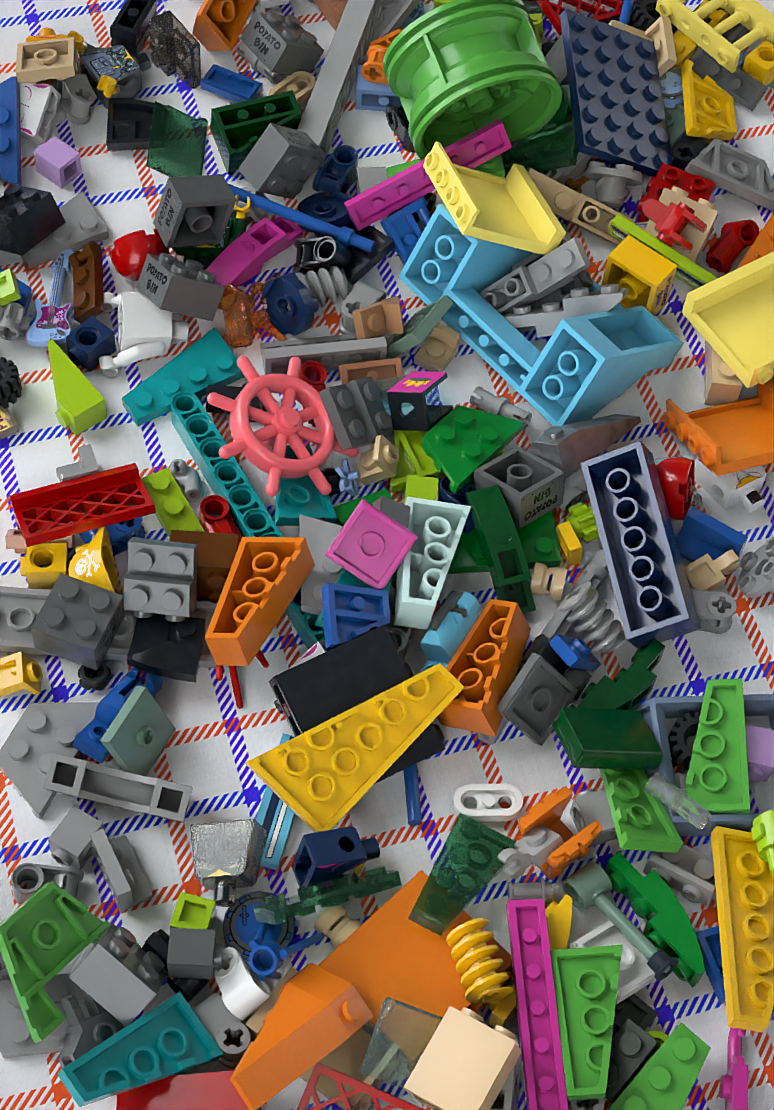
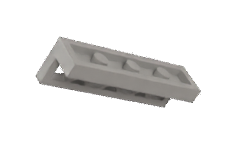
(326, 350)

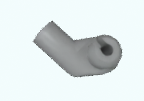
(187, 478)

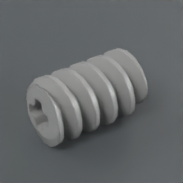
(325, 284)
(594, 619)

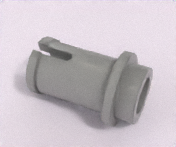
(531, 890)

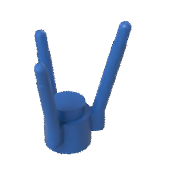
(269, 956)

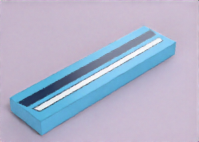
(277, 821)

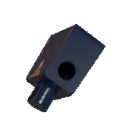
(332, 855)

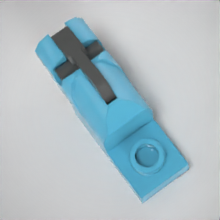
(449, 628)

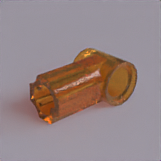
(237, 312)

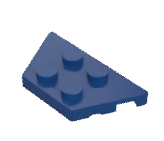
(10, 131)

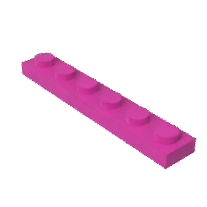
(415, 182)
(536, 1005)

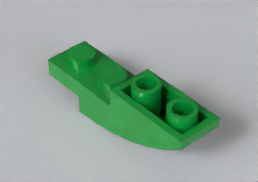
(667, 921)

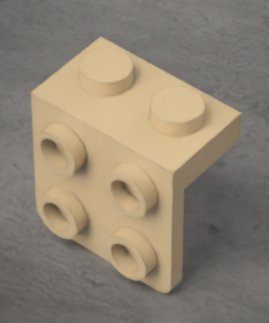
(661, 34)

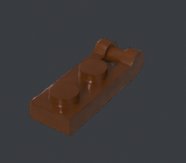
(87, 281)

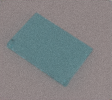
(398, 1041)

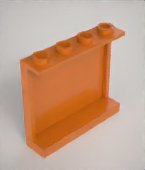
(728, 434)
(405, 959)

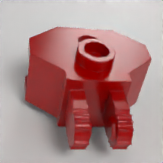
(671, 222)

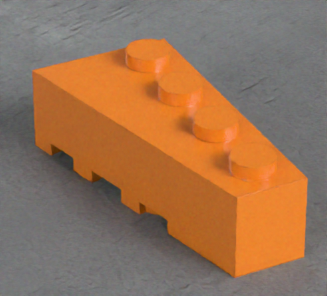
(256, 595)

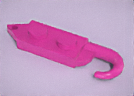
(735, 1083)

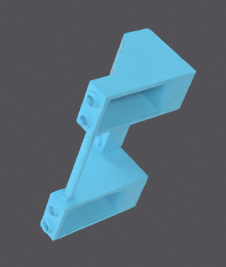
(586, 357)

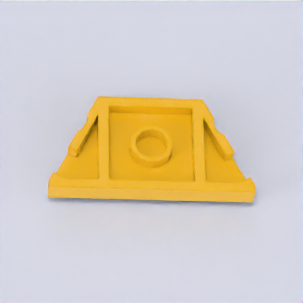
(707, 106)

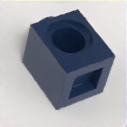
(89, 343)

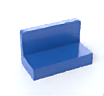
(705, 535)

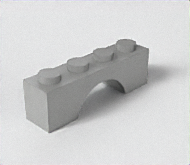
(117, 788)

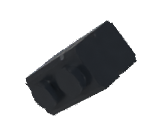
(131, 25)

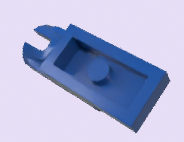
(107, 709)

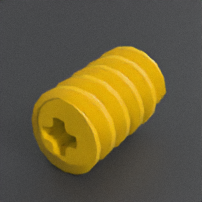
(476, 962)

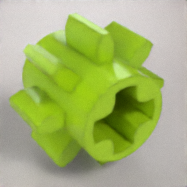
(583, 522)

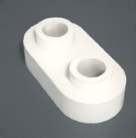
(487, 799)

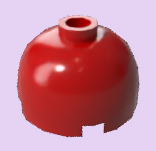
(132, 251)
(676, 478)

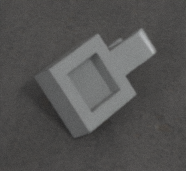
(530, 850)

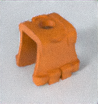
(549, 814)

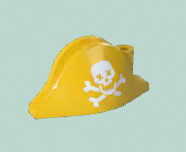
(96, 563)

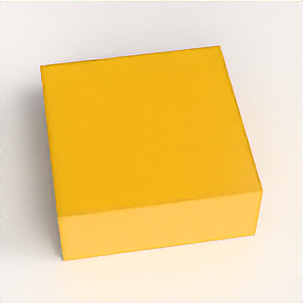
(569, 543)

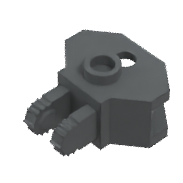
(85, 1032)

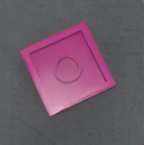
(371, 545)

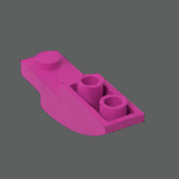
(253, 248)

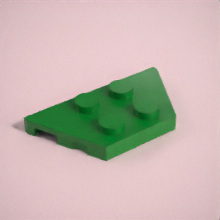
(467, 441)

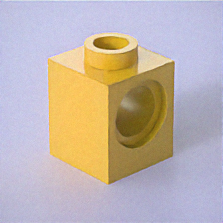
(760, 63)
(45, 553)

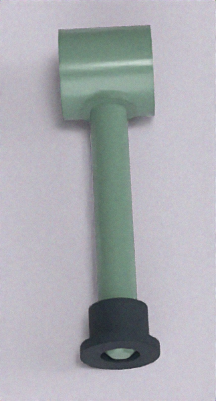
(589, 888)

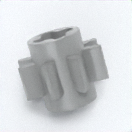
(13, 321)

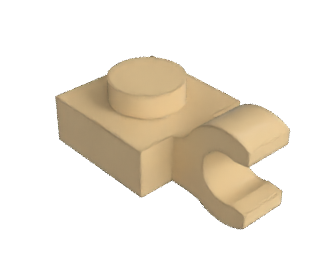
(708, 573)

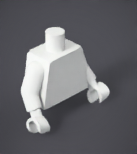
(142, 330)

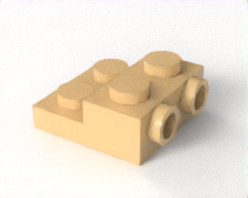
(46, 60)

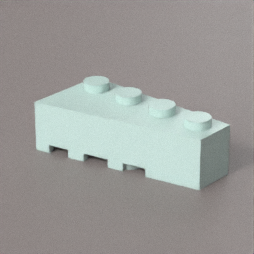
(428, 560)

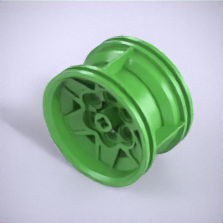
(468, 69)

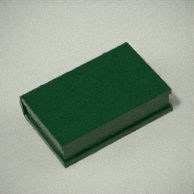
(607, 739)

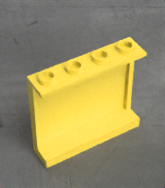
(495, 207)
(738, 319)

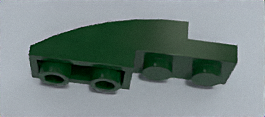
(501, 546)
(628, 686)

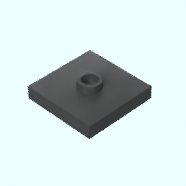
(536, 699)

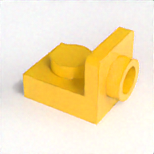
(19, 673)

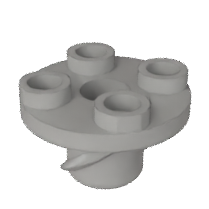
(612, 182)
(757, 571)

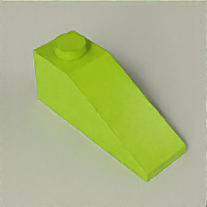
(76, 398)

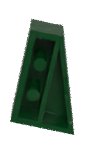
(241, 124)

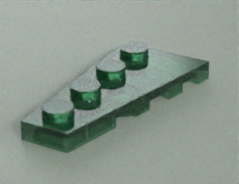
(460, 873)

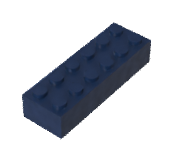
(640, 545)

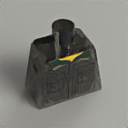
(227, 856)

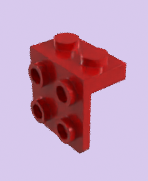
(671, 176)

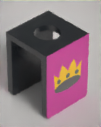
(413, 391)

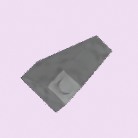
(580, 441)

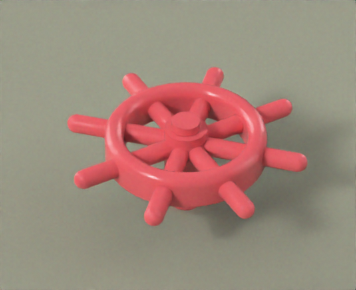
(282, 425)

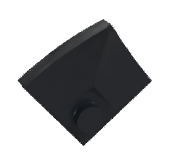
(128, 124)
(362, 260)
(167, 647)

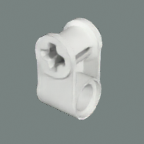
(240, 985)

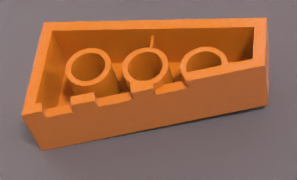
(486, 667)

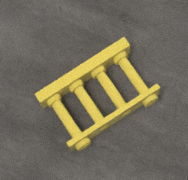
(746, 12)

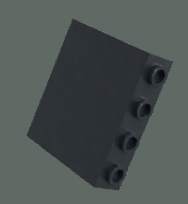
(346, 679)

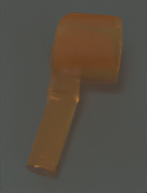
(575, 185)
(257, 288)
(261, 320)

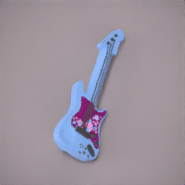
(51, 318)

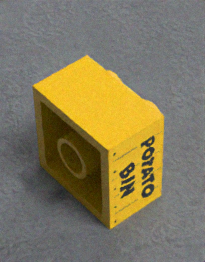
(642, 272)

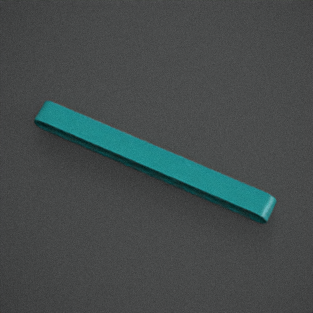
(203, 442)

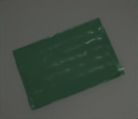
(176, 142)

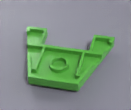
(38, 944)

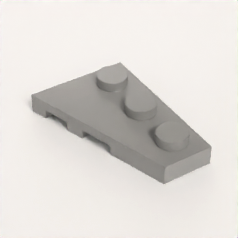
(81, 227)
(319, 538)

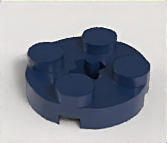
(328, 209)
(303, 305)

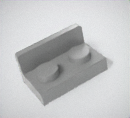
(120, 870)
(685, 872)

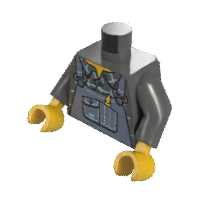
(111, 69)

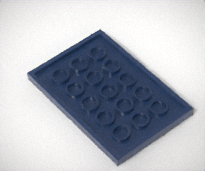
(615, 94)

